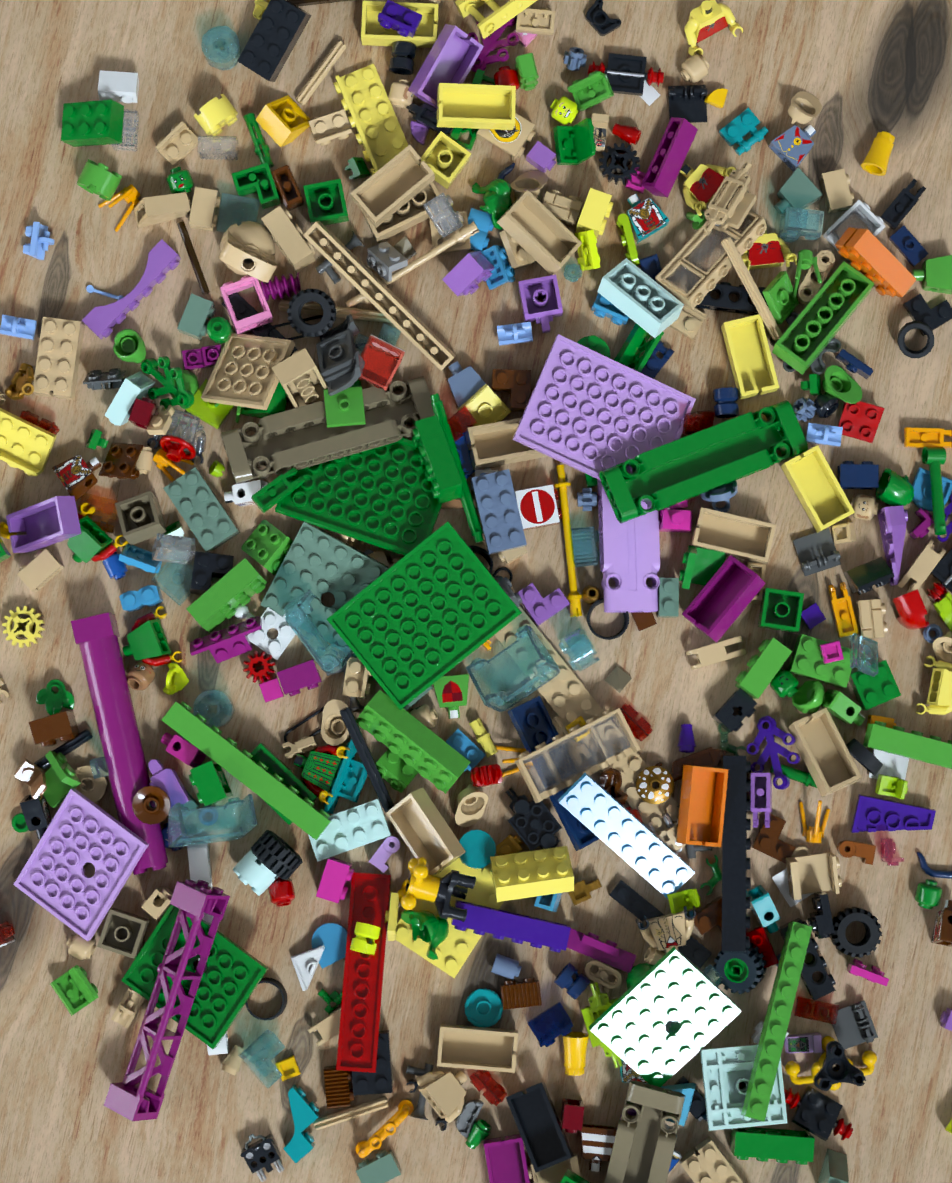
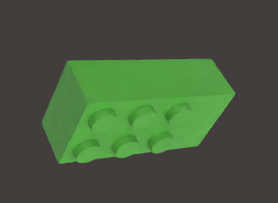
(226, 594)

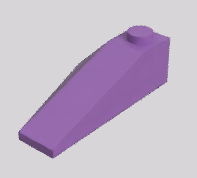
(893, 528)

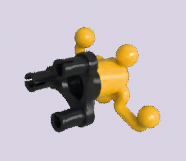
(435, 889)
(831, 1078)

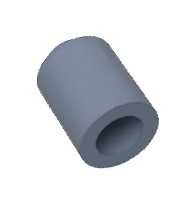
(506, 967)

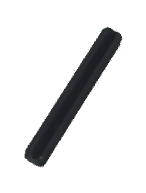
(67, 747)

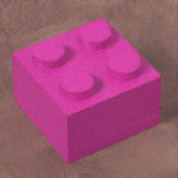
(334, 880)

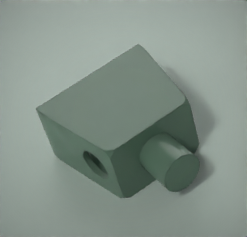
(797, 192)

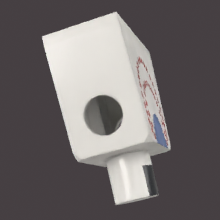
(248, 488)

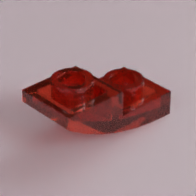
(697, 421)
(460, 422)
(816, 1010)

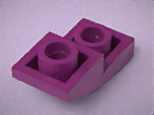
(200, 358)

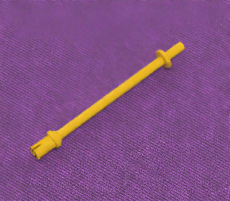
(574, 596)

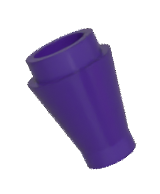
(686, 739)

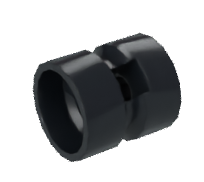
(402, 58)

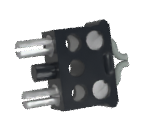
(257, 1150)

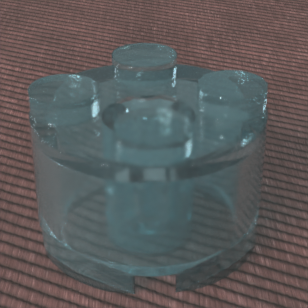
(219, 37)
(579, 650)
(224, 710)

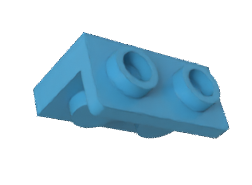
(503, 271)
(603, 307)
(139, 558)
(466, 748)

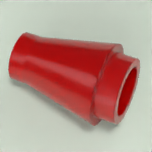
(627, 133)

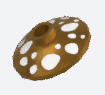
(645, 789)

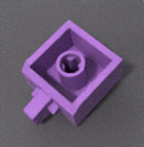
(539, 311)

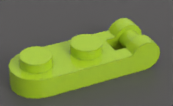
(627, 238)

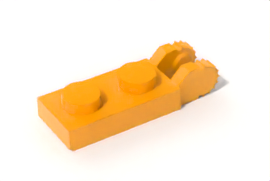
(926, 437)
(843, 611)

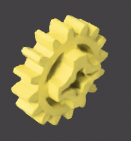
(30, 621)

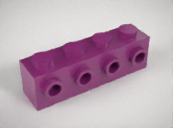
(669, 157)

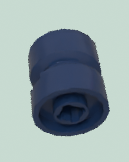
(726, 403)
(572, 981)

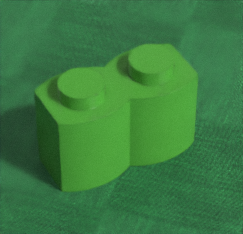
(526, 71)

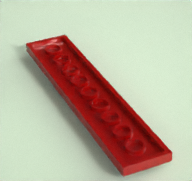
(363, 976)

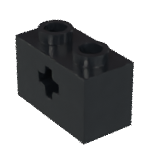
(725, 716)

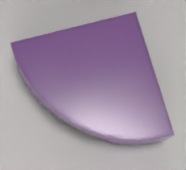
(419, 132)

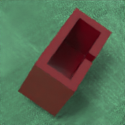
(142, 412)
(572, 1115)

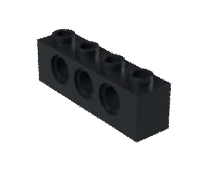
(724, 304)
(825, 984)

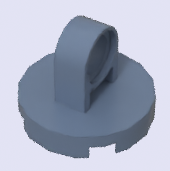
(721, 493)

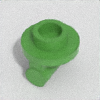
(698, 221)

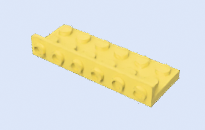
(371, 116)
(24, 444)

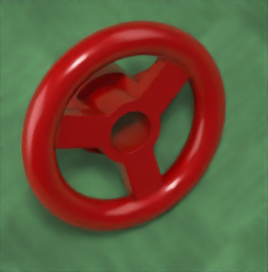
(175, 450)

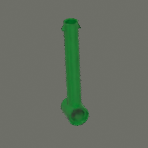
(935, 458)

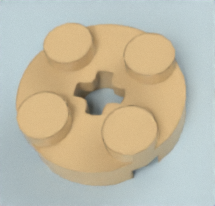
(99, 785)

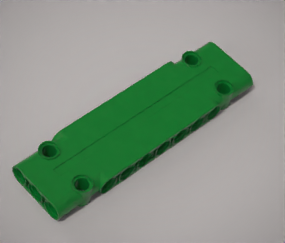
(703, 461)

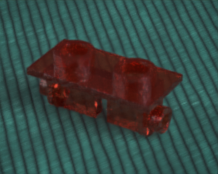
(44, 423)
(640, 728)
(494, 1092)

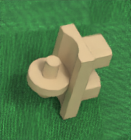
(128, 1008)

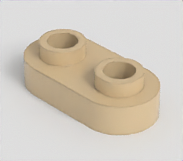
(602, 974)

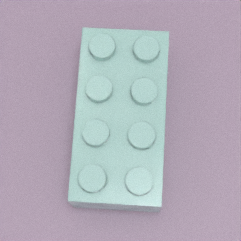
(640, 297)
(351, 830)

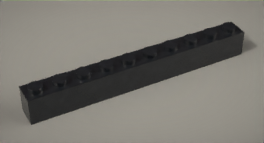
(735, 857)

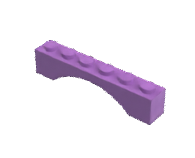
(104, 318)

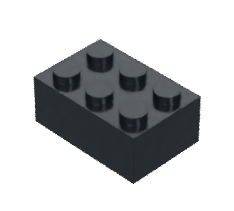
(381, 1081)

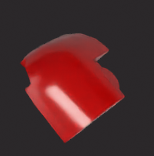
(911, 610)

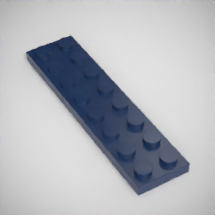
(534, 728)

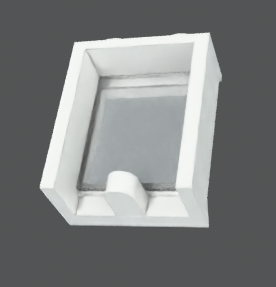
(856, 217)

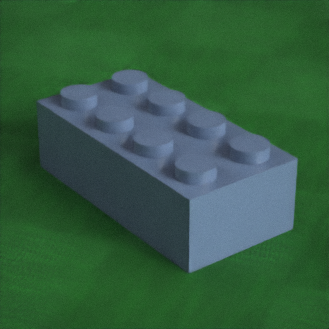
(498, 511)

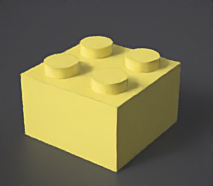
(445, 159)
(596, 208)

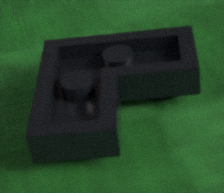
(934, 317)

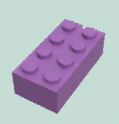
(446, 63)
(44, 523)

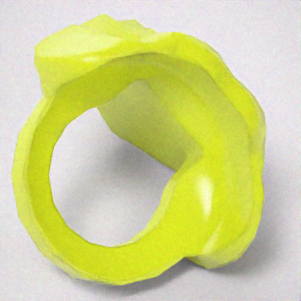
(175, 679)

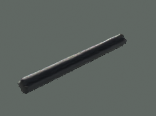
(366, 758)

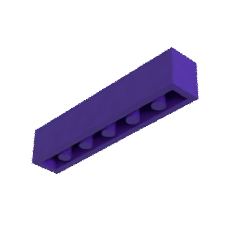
(513, 926)

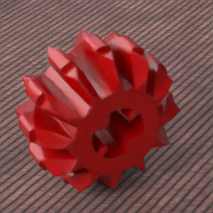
(257, 660)
(486, 775)

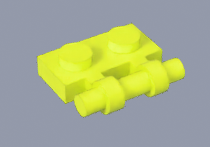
(587, 251)

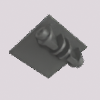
(97, 378)
(817, 552)
(854, 1025)

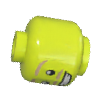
(564, 110)

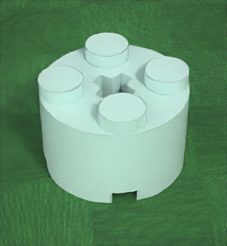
(254, 873)

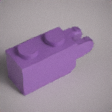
(168, 781)
(761, 797)

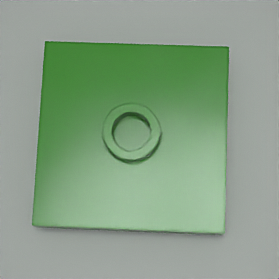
(780, 297)
(345, 407)

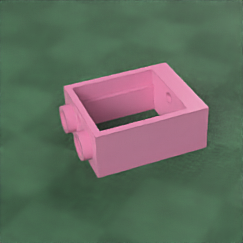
(253, 321)

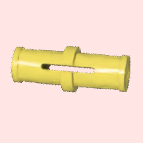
(483, 737)

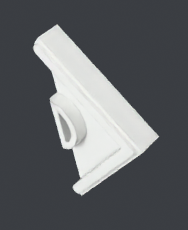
(306, 964)

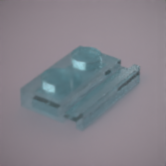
(864, 654)

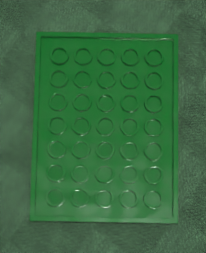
(368, 497)
(424, 615)

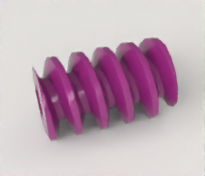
(281, 286)

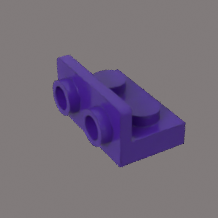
(399, 19)

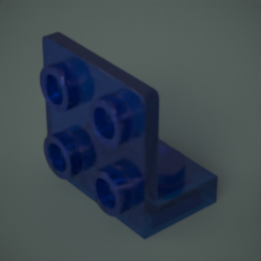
(551, 1024)

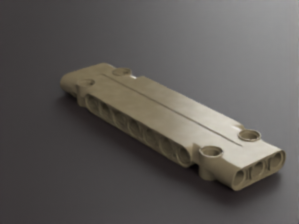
(302, 439)
(644, 1141)

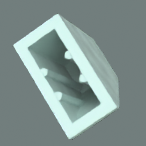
(133, 387)

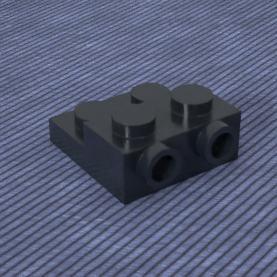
(822, 919)

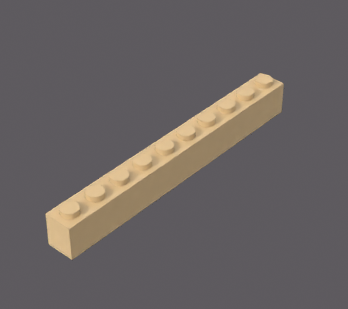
(379, 295)

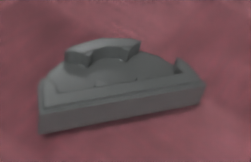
(468, 1116)

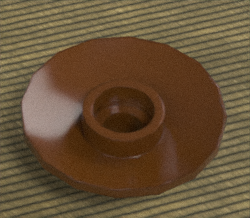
(143, 809)

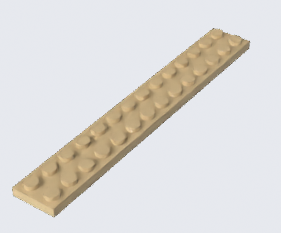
(571, 700)

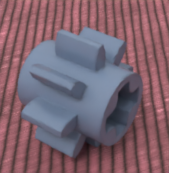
(575, 59)
(804, 409)
(586, 499)

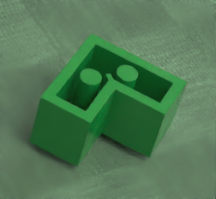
(257, 180)

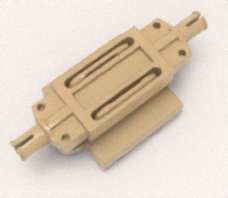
(730, 202)

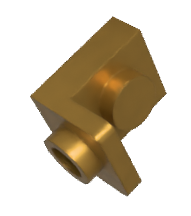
(509, 846)

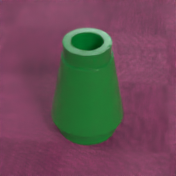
(478, 1133)

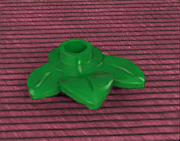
(55, 700)

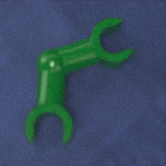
(716, 878)

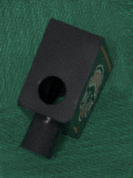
(36, 808)

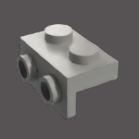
(385, 260)

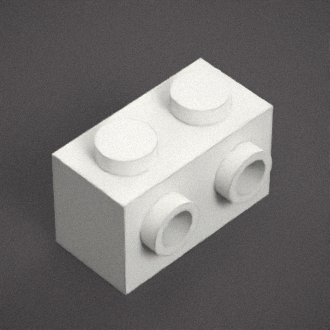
(118, 86)

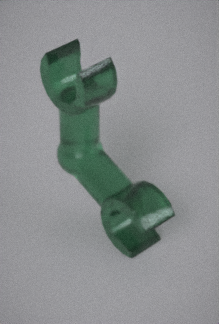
(724, 745)

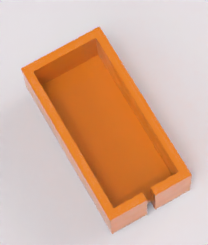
(875, 262)
(702, 806)

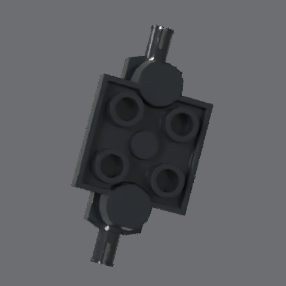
(533, 822)

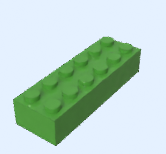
(823, 317)
(412, 741)

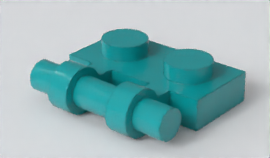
(739, 127)

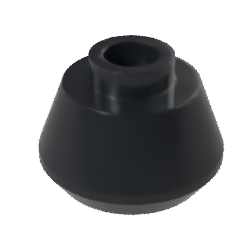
(825, 405)

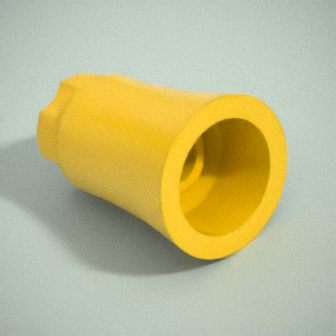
(879, 154)
(575, 1052)

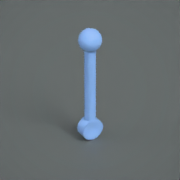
(90, 289)

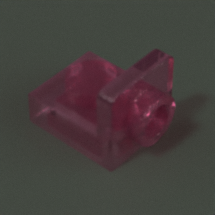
(888, 848)

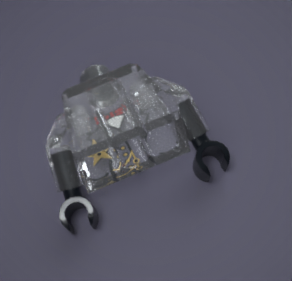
(188, 428)

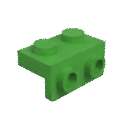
(591, 90)
(395, 771)

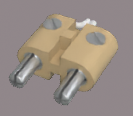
(668, 834)

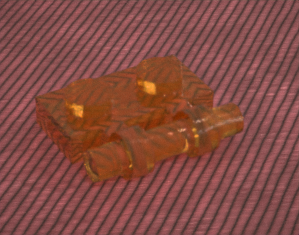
(103, 507)

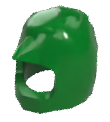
(896, 491)

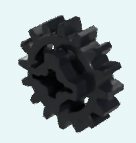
(613, 168)

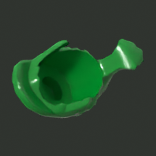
(496, 198)
(428, 927)

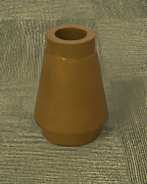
(585, 594)

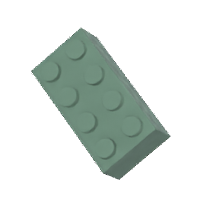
(201, 510)

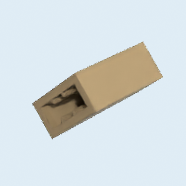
(161, 209)

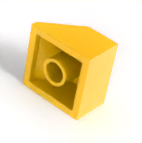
(283, 120)

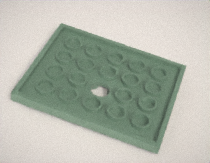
(322, 565)

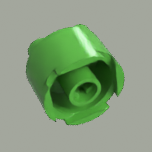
(98, 180)

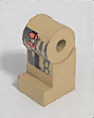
(600, 124)

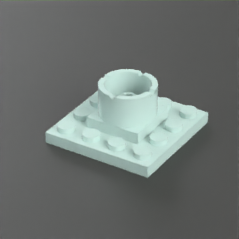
(724, 1100)

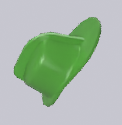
(841, 385)

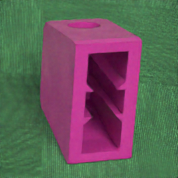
(675, 521)
(188, 753)

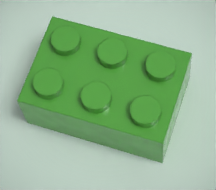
(808, 662)
(762, 667)

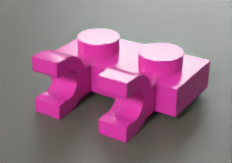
(874, 976)

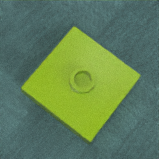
(207, 411)

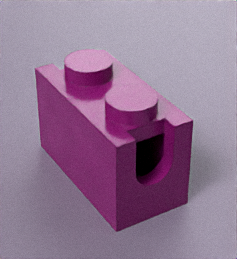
(299, 677)

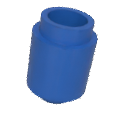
(114, 567)

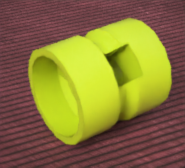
(365, 938)

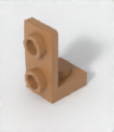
(33, 776)

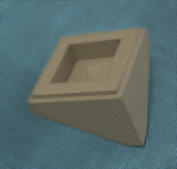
(405, 248)
(618, 679)

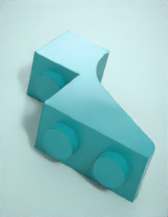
(303, 1115)

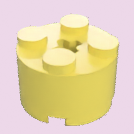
(216, 115)

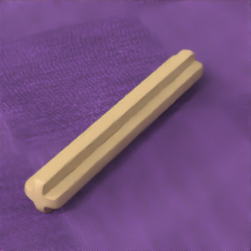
(321, 72)
(350, 1113)

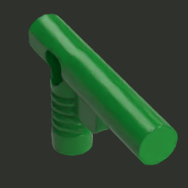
(333, 997)

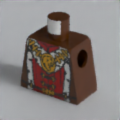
(77, 475)
(943, 929)

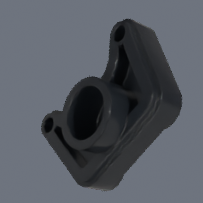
(600, 21)

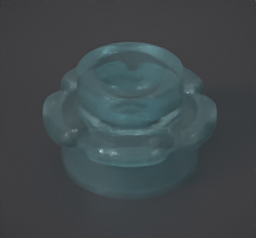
(572, 277)

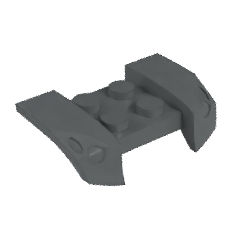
(338, 357)

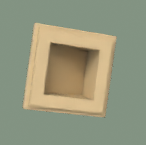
(844, 533)

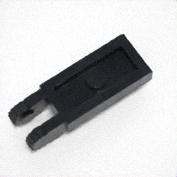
(901, 205)

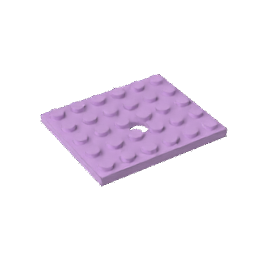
(55, 869)

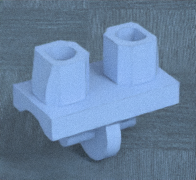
(39, 240)
(18, 327)
(514, 333)
(824, 434)

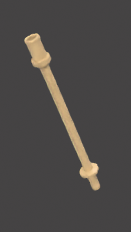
(459, 237)

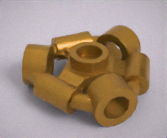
(21, 383)

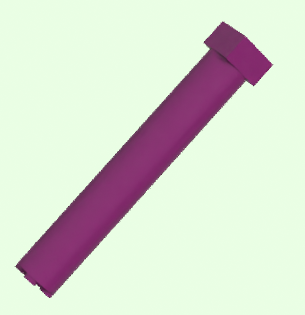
(118, 729)

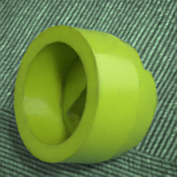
(216, 468)

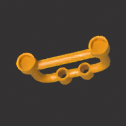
(365, 1147)

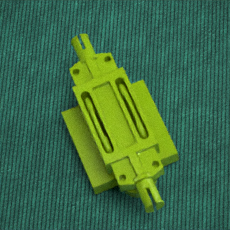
(599, 1004)

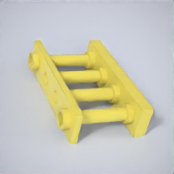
(495, 20)

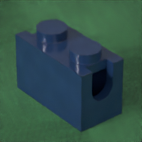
(858, 476)

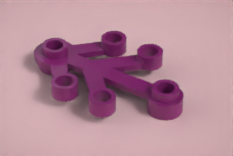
(492, 43)

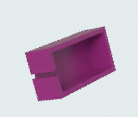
(723, 598)
(506, 1160)

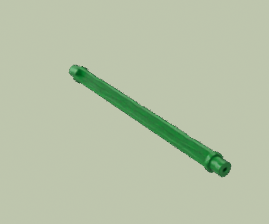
(466, 497)

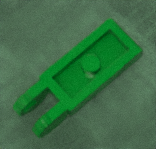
(276, 490)

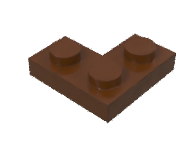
(768, 841)

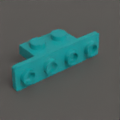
(348, 781)

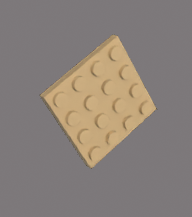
(245, 371)

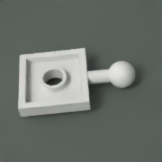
(270, 620)

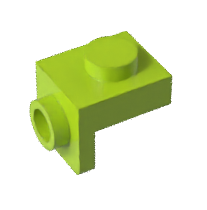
(891, 786)
(683, 898)

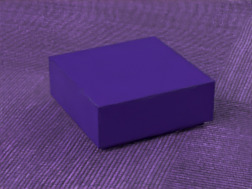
(812, 616)

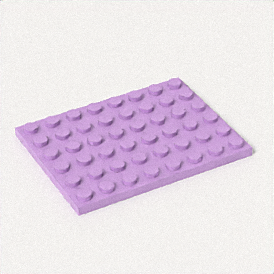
(598, 410)

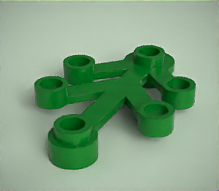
(183, 397)

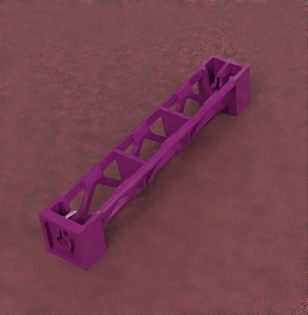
(132, 1096)

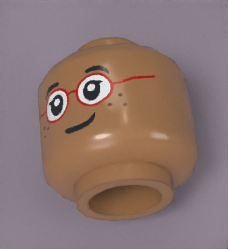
(140, 676)

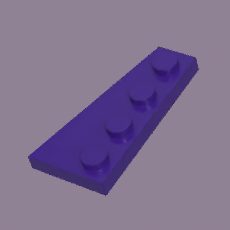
(880, 814)

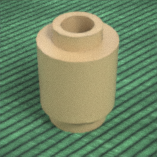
(145, 460)

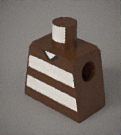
(597, 1144)

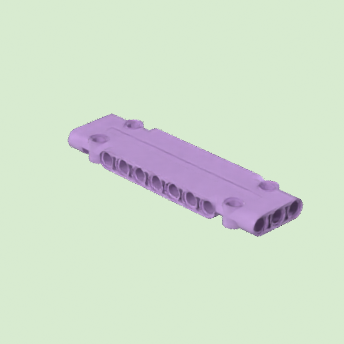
(629, 557)

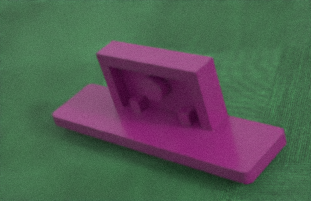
(229, 641)
(600, 950)

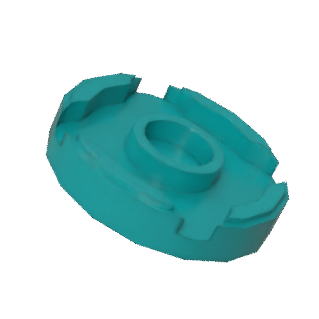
(478, 848)
(483, 1007)

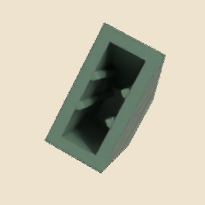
(834, 1168)

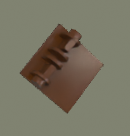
(121, 461)

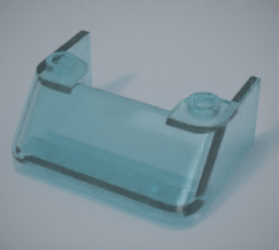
(211, 823)

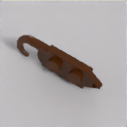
(705, 758)

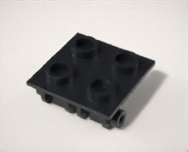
(688, 102)

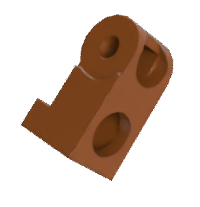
(851, 848)

